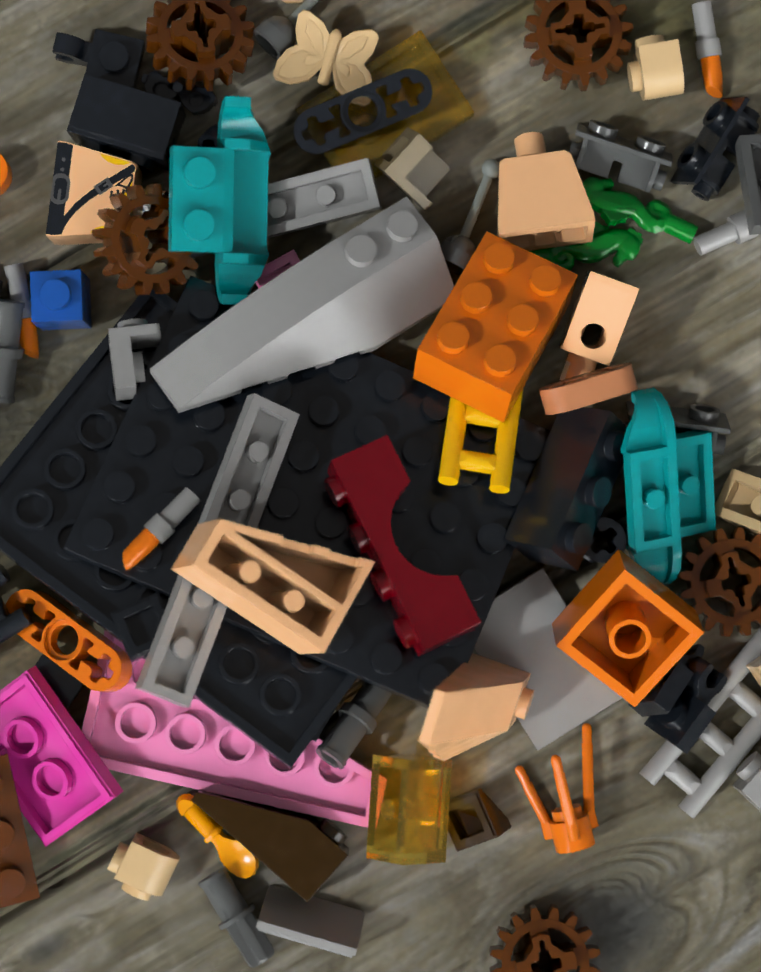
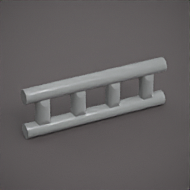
(730, 751)

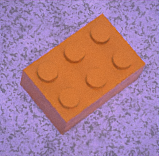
(494, 326)

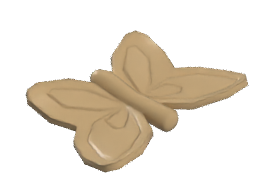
(330, 53)

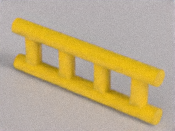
(456, 458)

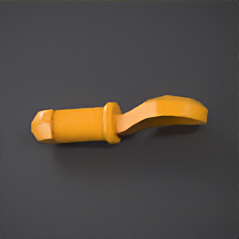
(231, 852)

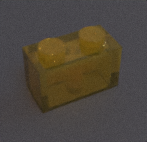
(409, 809)

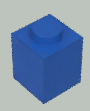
(60, 299)

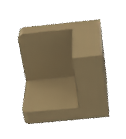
(413, 166)

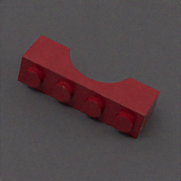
(428, 605)

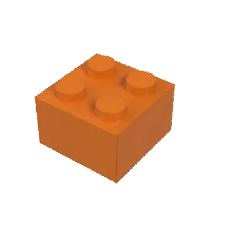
(627, 628)

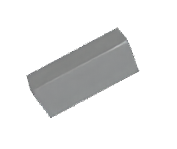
(311, 922)

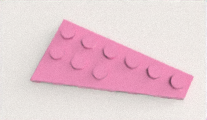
(206, 753)

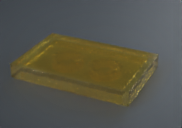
(443, 114)

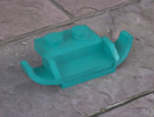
(223, 200)
(665, 485)

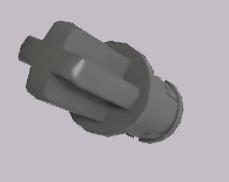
(237, 917)

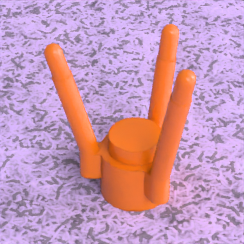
(570, 825)

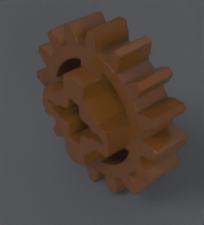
(559, 40)
(184, 51)
(127, 246)
(724, 558)
(568, 955)

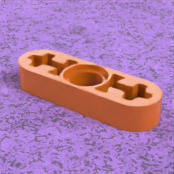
(89, 642)

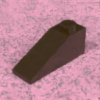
(284, 840)

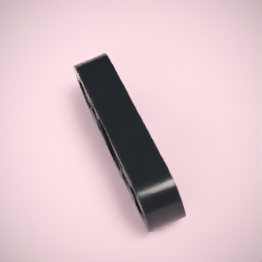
(402, 109)

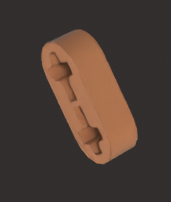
(588, 388)

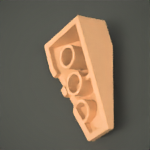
(474, 706)

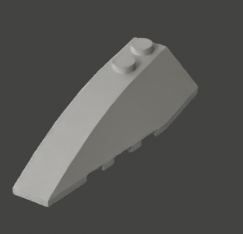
(321, 309)

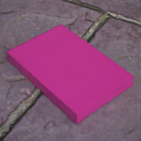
(50, 758)

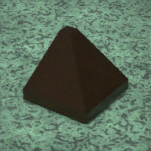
(475, 819)

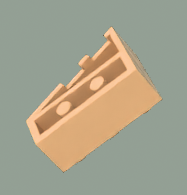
(274, 582)

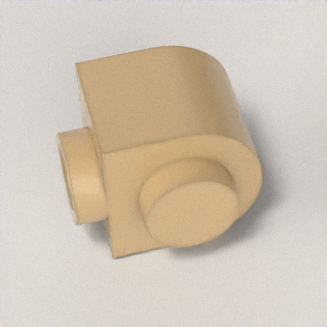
(656, 68)
(143, 867)

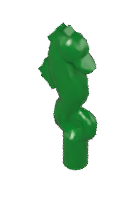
(618, 206)
(604, 243)

